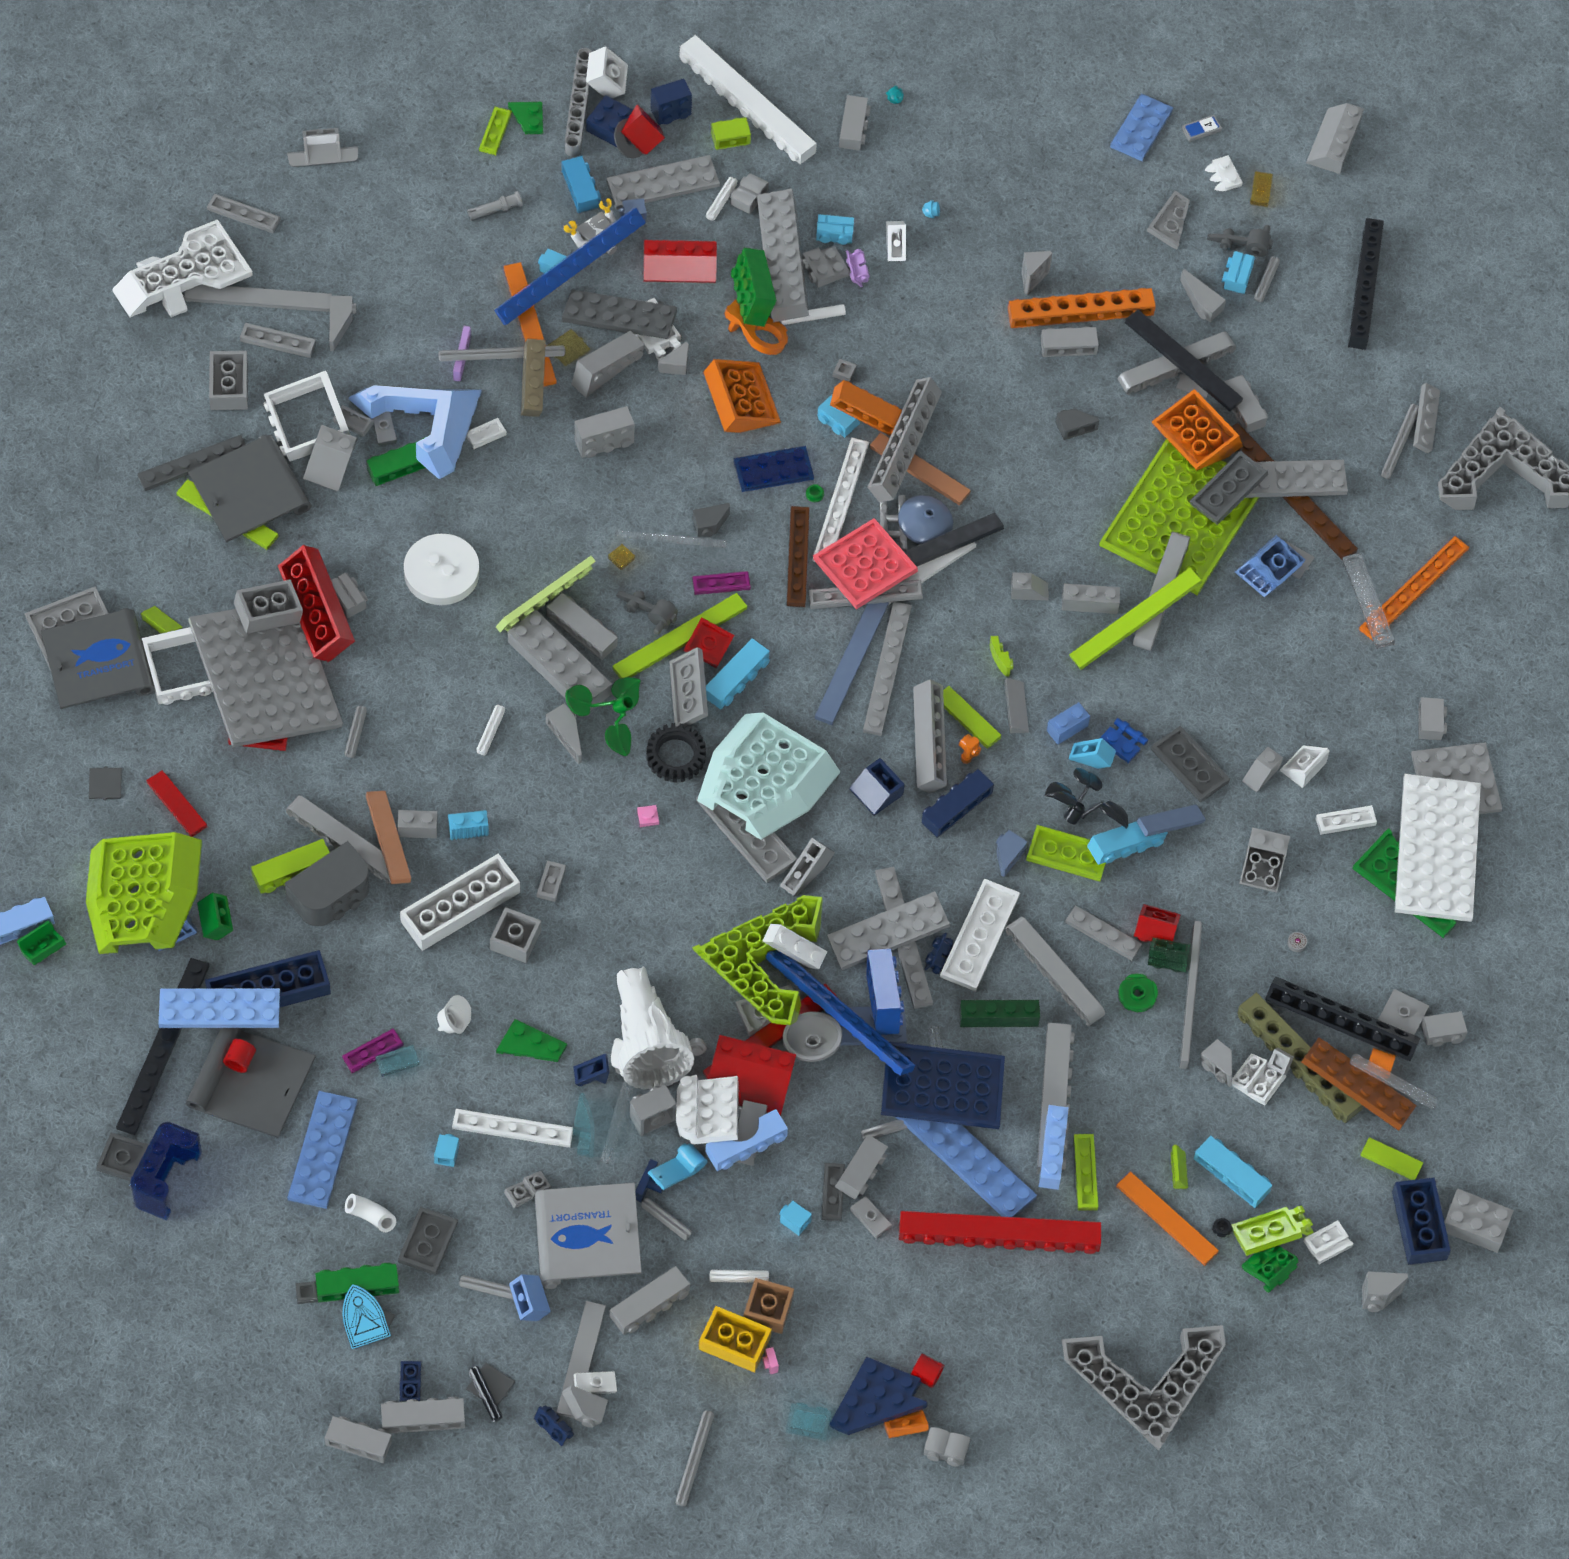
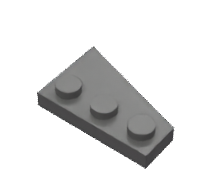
(1170, 220)
(751, 1017)

